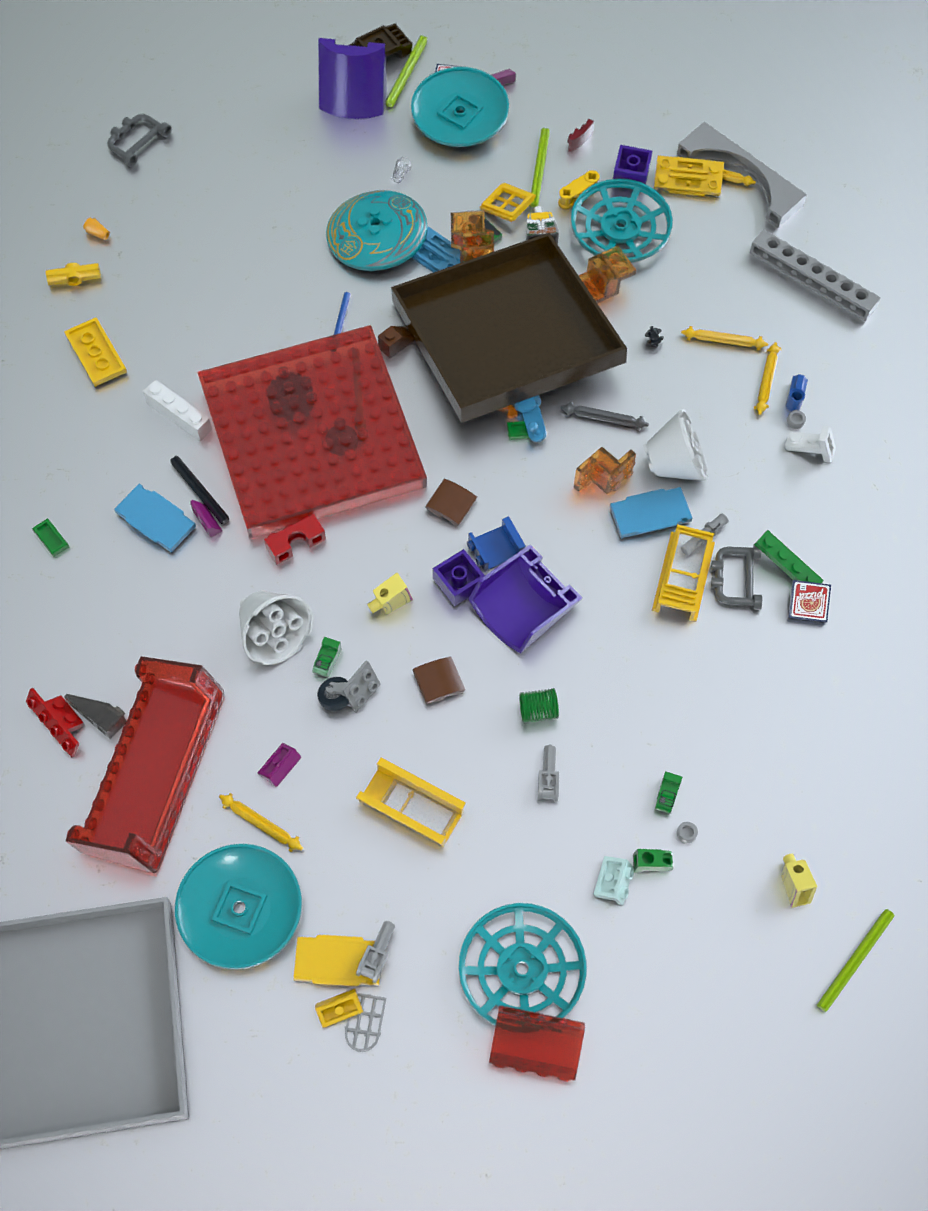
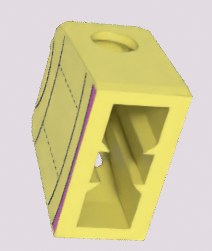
(390, 595)
(798, 881)

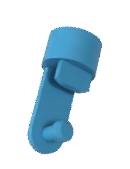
(533, 418)

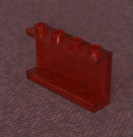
(537, 1043)

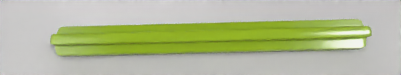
(406, 71)
(539, 167)
(855, 960)

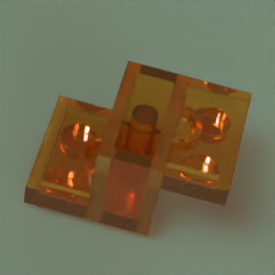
(470, 235)
(606, 273)
(604, 470)

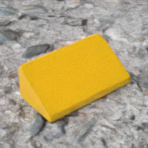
(338, 1008)

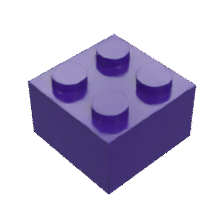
(632, 164)
(457, 577)

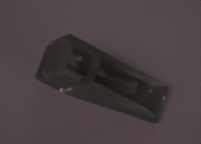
(99, 713)

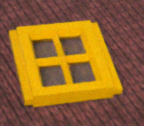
(507, 202)

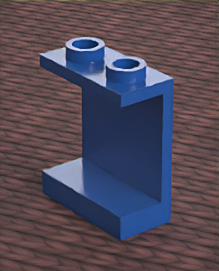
(496, 545)

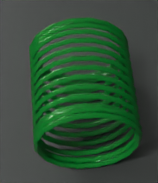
(538, 702)

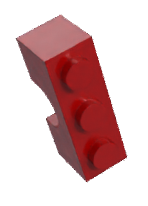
(306, 529)

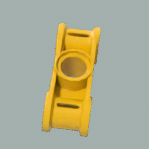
(571, 191)

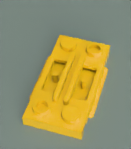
(688, 176)
(331, 960)

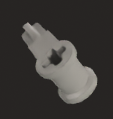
(548, 778)
(375, 957)

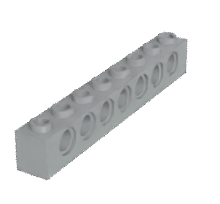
(814, 275)

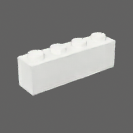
(177, 410)

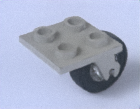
(338, 692)

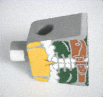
(541, 223)

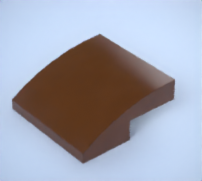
(451, 501)
(438, 680)

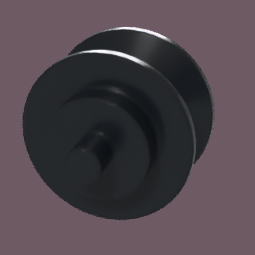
(654, 337)

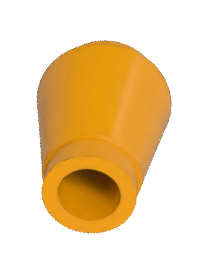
(95, 228)

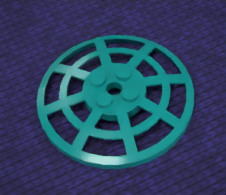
(622, 215)
(522, 953)

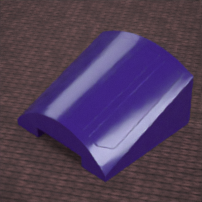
(352, 79)
(522, 599)

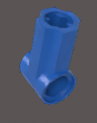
(797, 392)

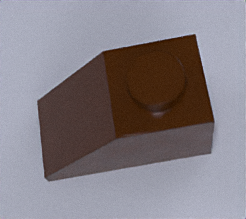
(394, 340)

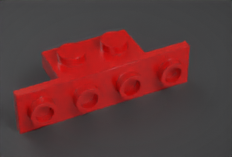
(58, 718)

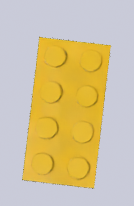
(95, 351)

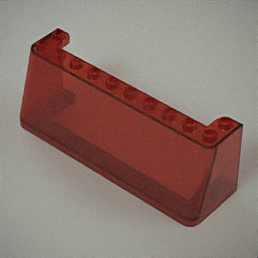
(151, 765)

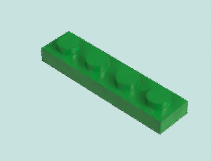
(786, 559)

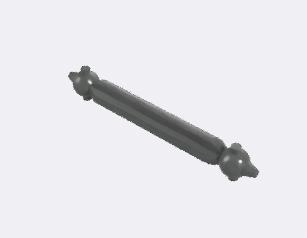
(603, 415)

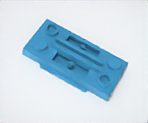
(437, 252)
(650, 512)
(155, 517)

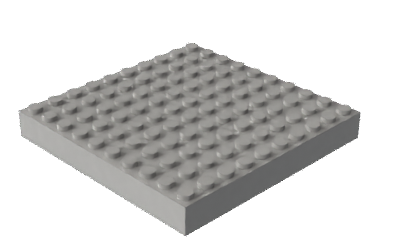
(89, 1023)

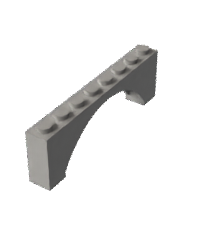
(709, 144)

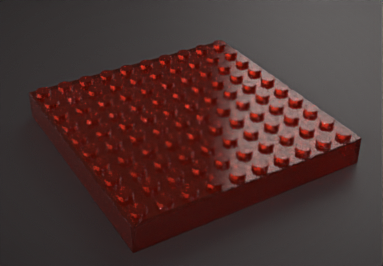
(311, 430)

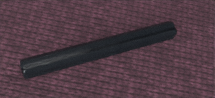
(199, 489)

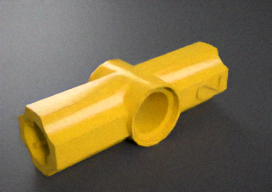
(73, 274)

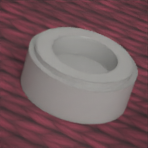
(796, 419)
(687, 832)

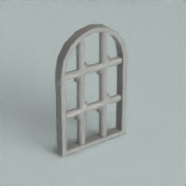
(369, 1031)

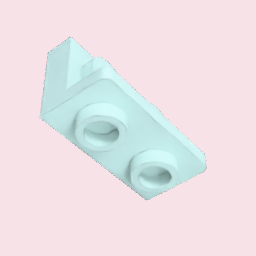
(614, 879)

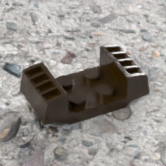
(391, 36)

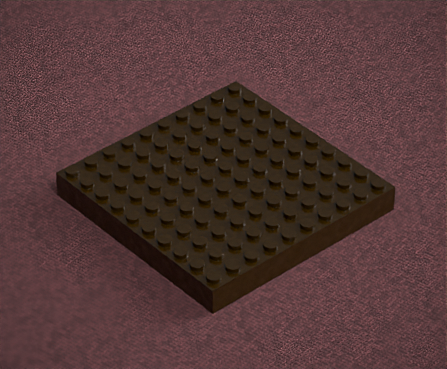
(507, 326)

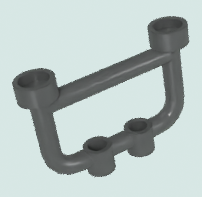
(129, 156)
(718, 581)

